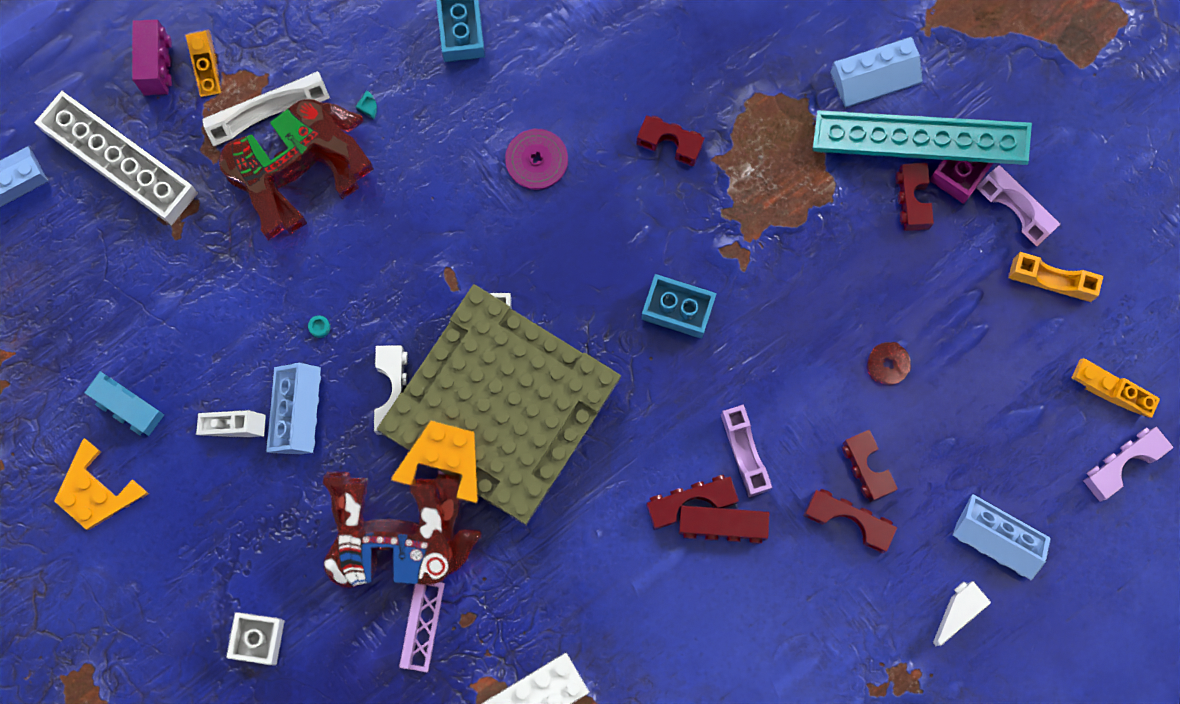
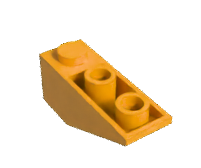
(204, 62)

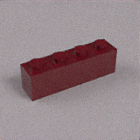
(724, 523)

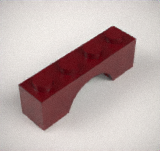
(718, 493)
(875, 532)

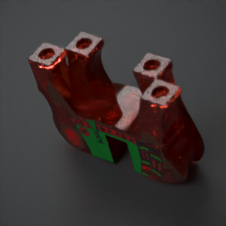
(310, 134)

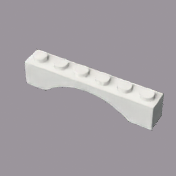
(234, 120)

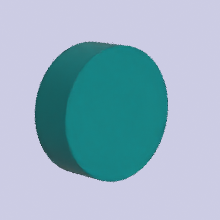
(319, 326)

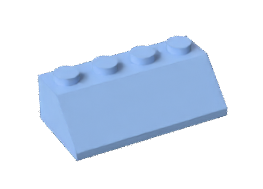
(877, 72)
(19, 175)
(293, 409)
(1002, 537)

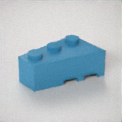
(124, 404)

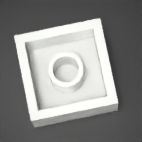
(255, 638)

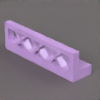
(413, 625)

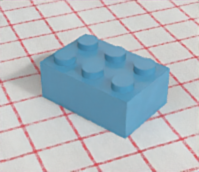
(460, 29)
(678, 306)

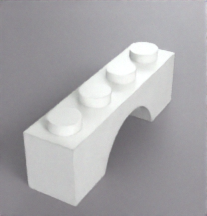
(391, 362)

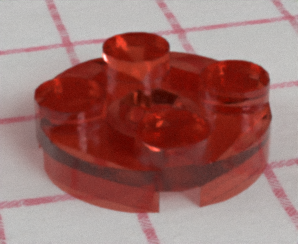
(893, 352)

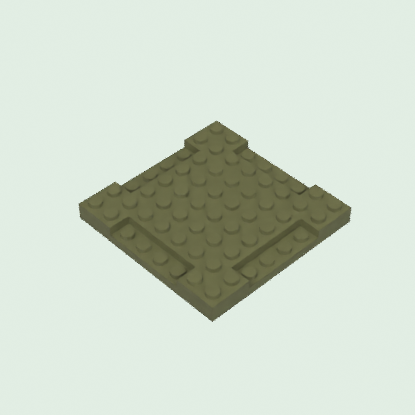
(511, 387)

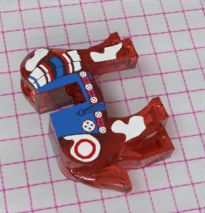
(422, 550)

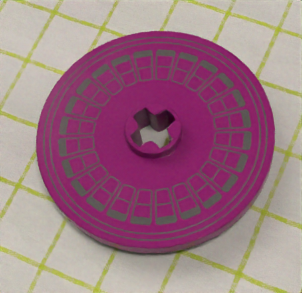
(544, 172)

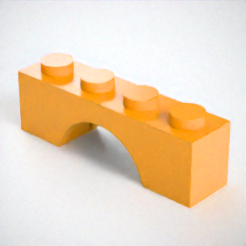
(1035, 272)

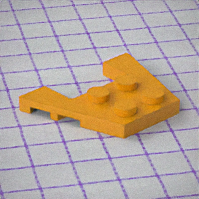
(447, 450)
(87, 497)

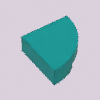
(367, 105)

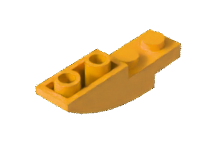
(1115, 390)

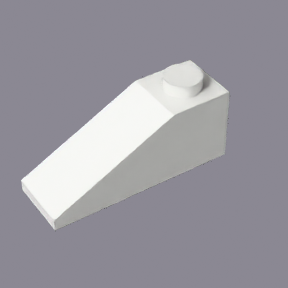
(231, 424)
(960, 610)

